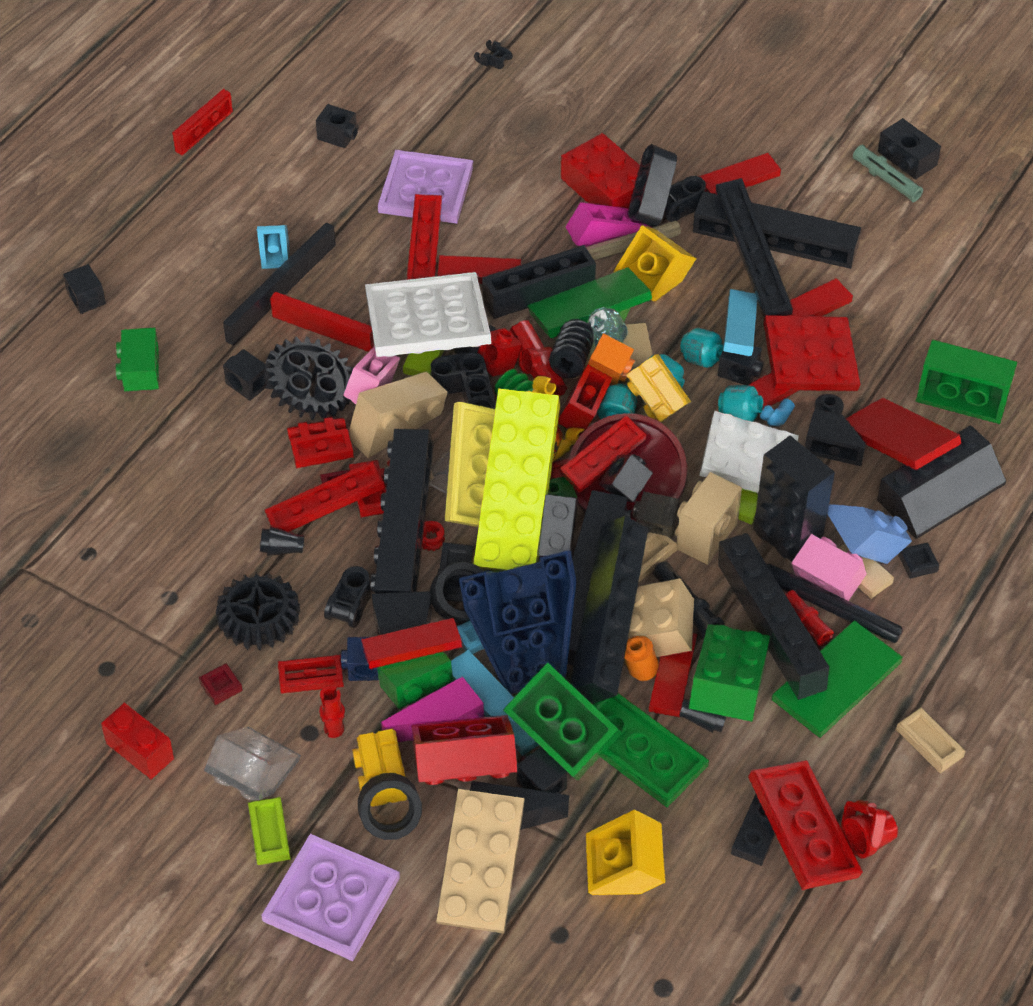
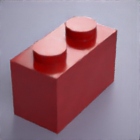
(584, 399)
(137, 740)

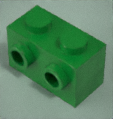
(138, 359)
(415, 678)

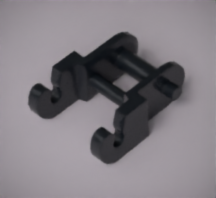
(492, 60)

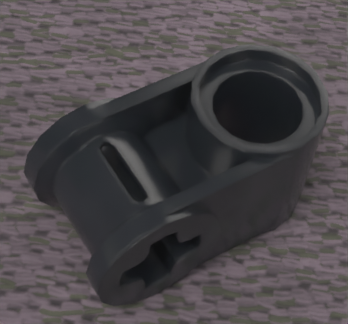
(684, 197)
(348, 601)

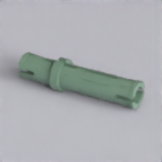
(909, 188)

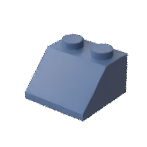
(870, 532)

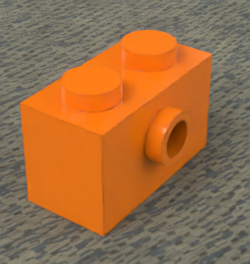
(612, 359)

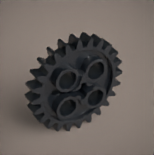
(291, 380)

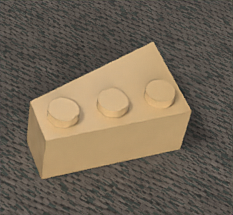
(394, 406)

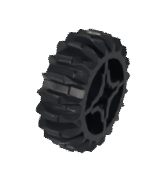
(240, 603)

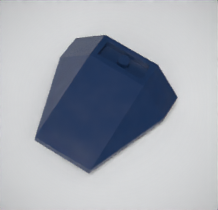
(523, 617)

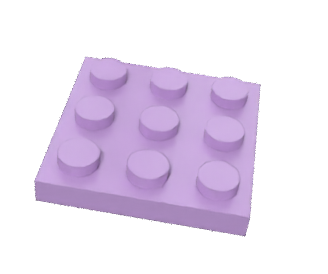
(425, 175)
(331, 897)

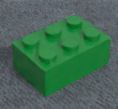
(966, 381)
(729, 672)
(562, 721)

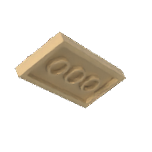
(480, 861)

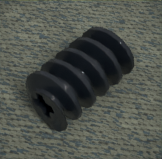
(571, 348)

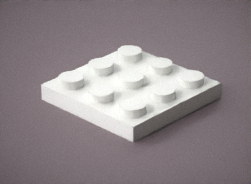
(737, 449)

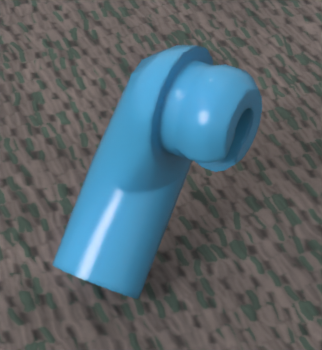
(777, 416)

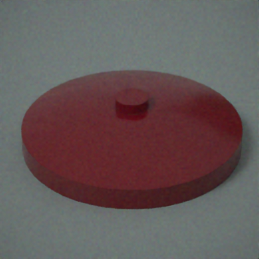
(660, 452)

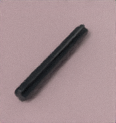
(837, 605)

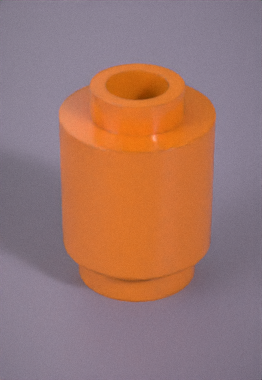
(641, 658)

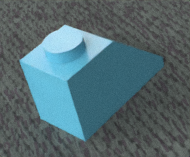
(273, 245)

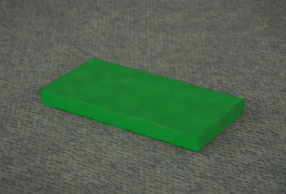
(614, 291)
(856, 667)
(649, 752)

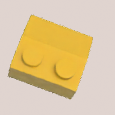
(656, 261)
(625, 856)

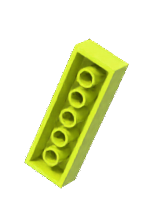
(516, 480)

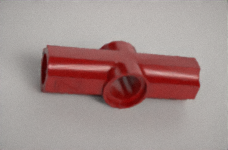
(535, 357)

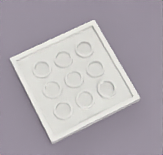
(427, 314)

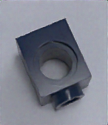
(356, 662)

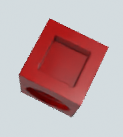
(501, 353)

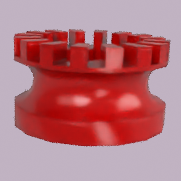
(435, 543)

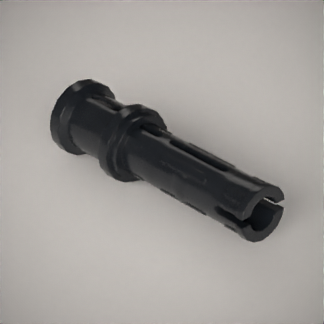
(702, 614)

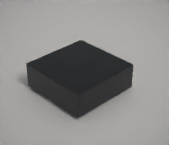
(919, 560)

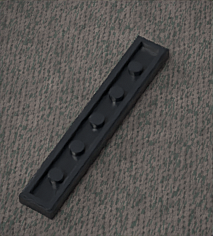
(753, 248)
(280, 281)

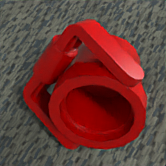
(867, 831)

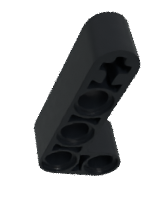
(467, 375)

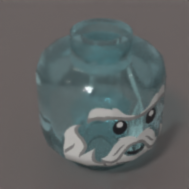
(608, 322)

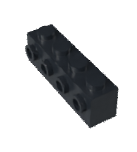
(537, 280)

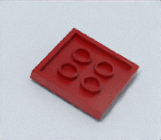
(811, 353)

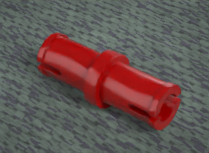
(810, 619)
(332, 711)

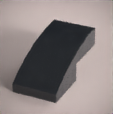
(450, 554)

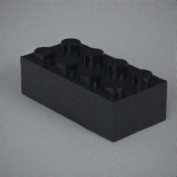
(792, 497)

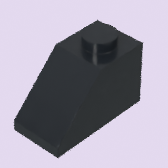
(834, 438)

